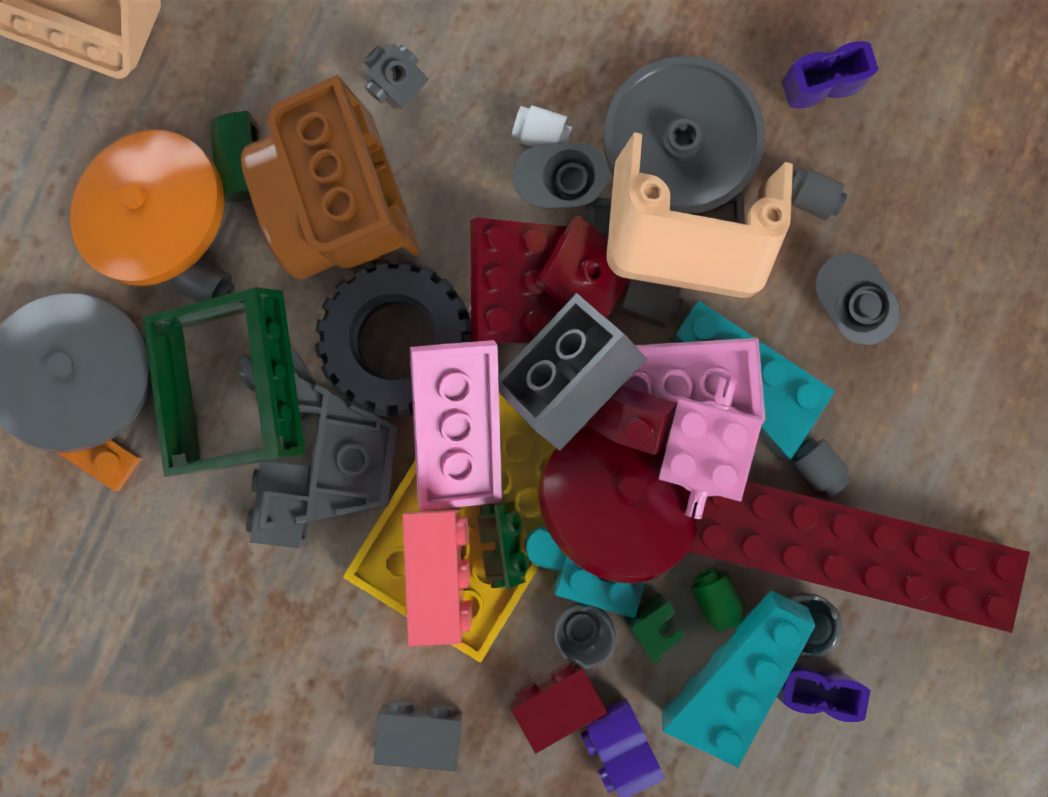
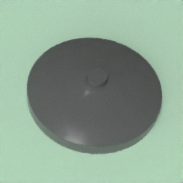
(695, 127)
(71, 373)

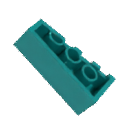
(790, 394)
(739, 684)

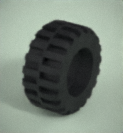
(355, 304)

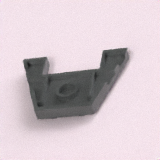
(347, 466)

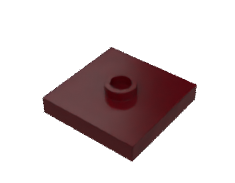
(582, 268)

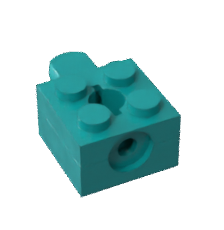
(576, 583)

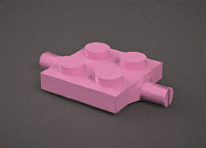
(710, 448)

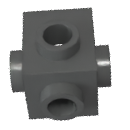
(406, 77)

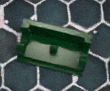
(650, 625)

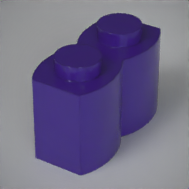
(829, 74)
(825, 691)
(623, 750)

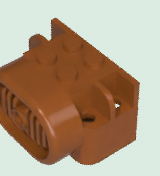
(325, 184)

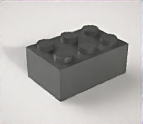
(569, 371)

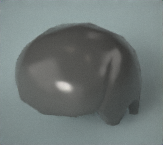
(828, 624)
(584, 635)

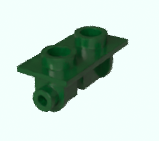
(507, 563)

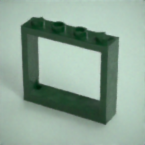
(272, 377)

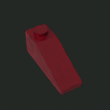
(635, 420)

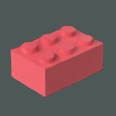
(436, 577)

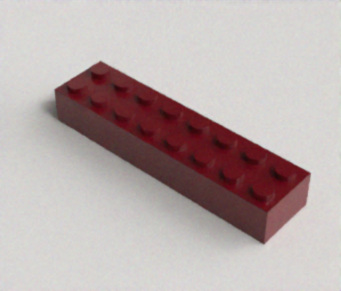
(865, 554)

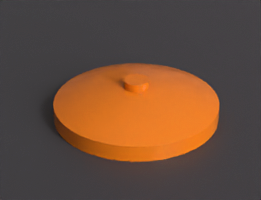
(147, 208)

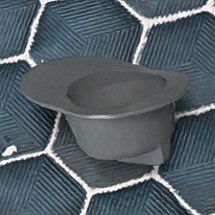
(560, 175)
(858, 299)

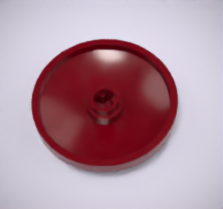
(613, 509)

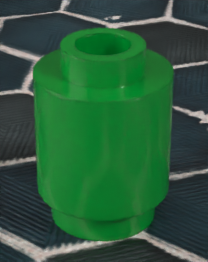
(718, 599)

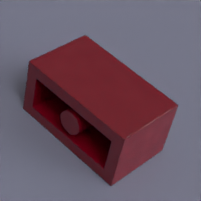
(557, 706)

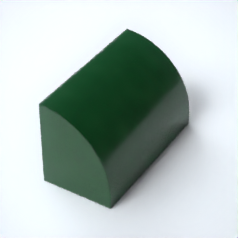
(229, 137)

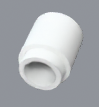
(540, 127)

